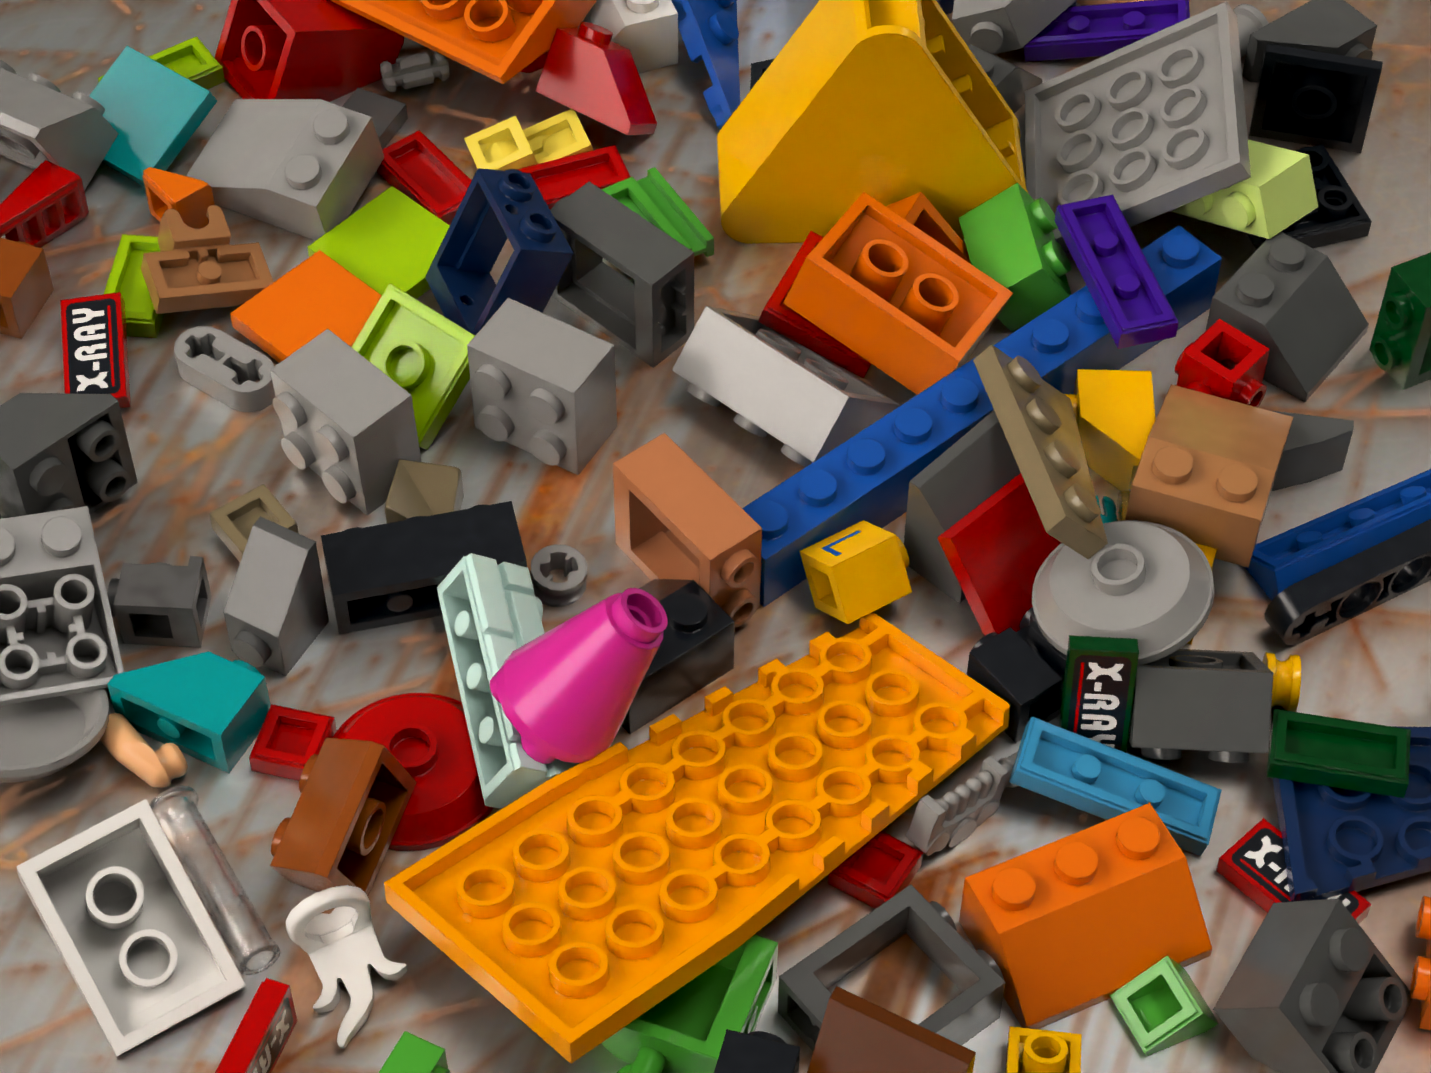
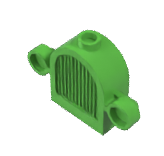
(691, 1024)

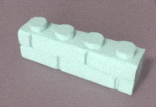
(486, 618)

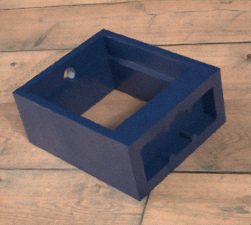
(492, 210)

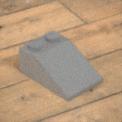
(290, 162)

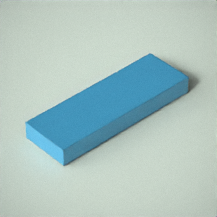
(1113, 782)

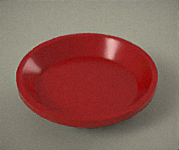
(435, 748)

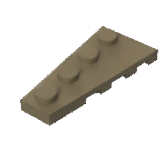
(1046, 449)

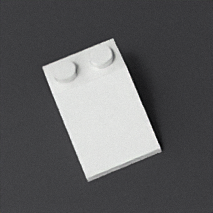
(130, 927)

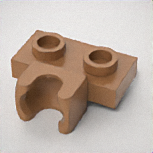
(201, 267)

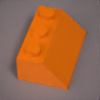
(896, 295)
(1085, 915)

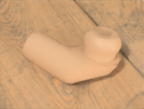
(133, 752)

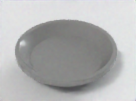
(1138, 586)
(49, 733)

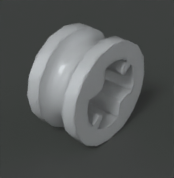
(574, 567)

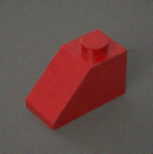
(597, 79)

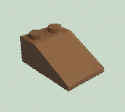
(1210, 471)

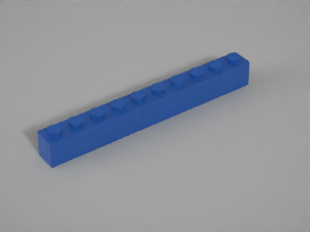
(873, 469)

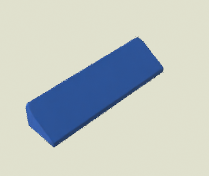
(1340, 534)

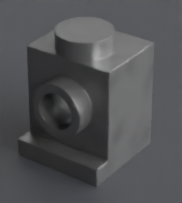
(161, 603)

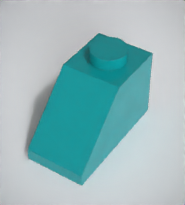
(197, 703)

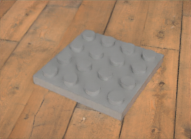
(1143, 122)

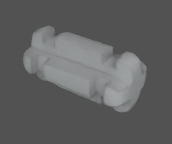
(414, 71)

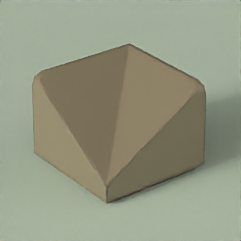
(423, 490)

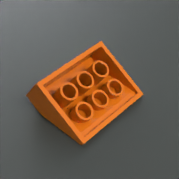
(480, 34)

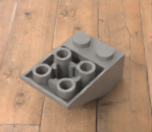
(53, 608)

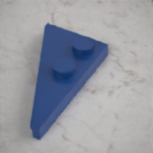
(712, 36)

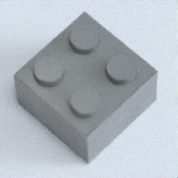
(543, 386)
(344, 420)

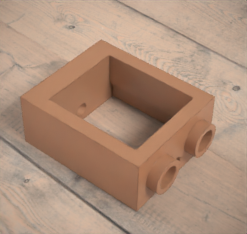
(686, 527)

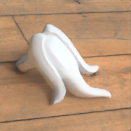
(343, 951)

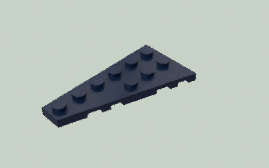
(1353, 836)

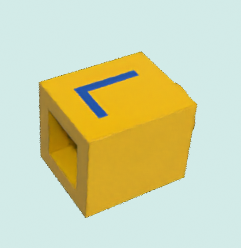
(856, 571)

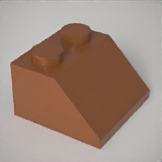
(343, 817)

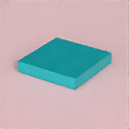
(150, 111)

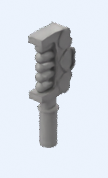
(960, 812)

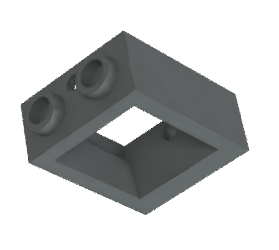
(643, 316)
(805, 986)

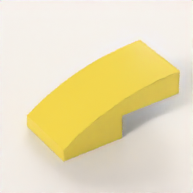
(510, 147)

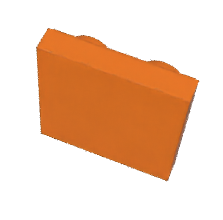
(305, 304)

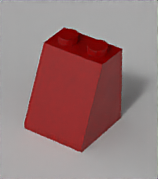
(301, 49)

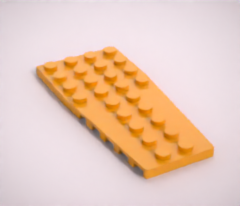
(685, 847)

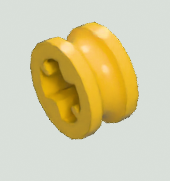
(1285, 680)

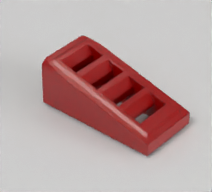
(43, 206)

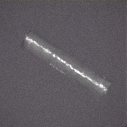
(214, 880)

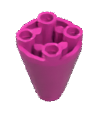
(581, 677)

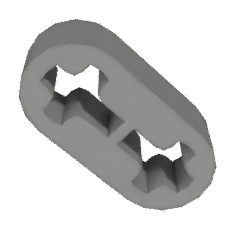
(219, 375)

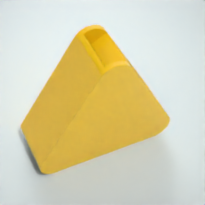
(866, 104)

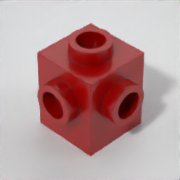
(1224, 365)

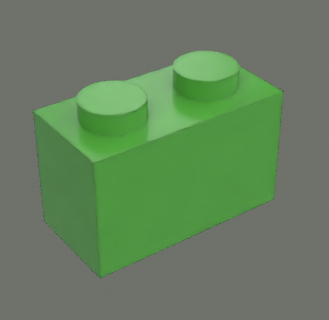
(1017, 247)

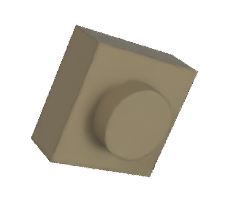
(235, 519)

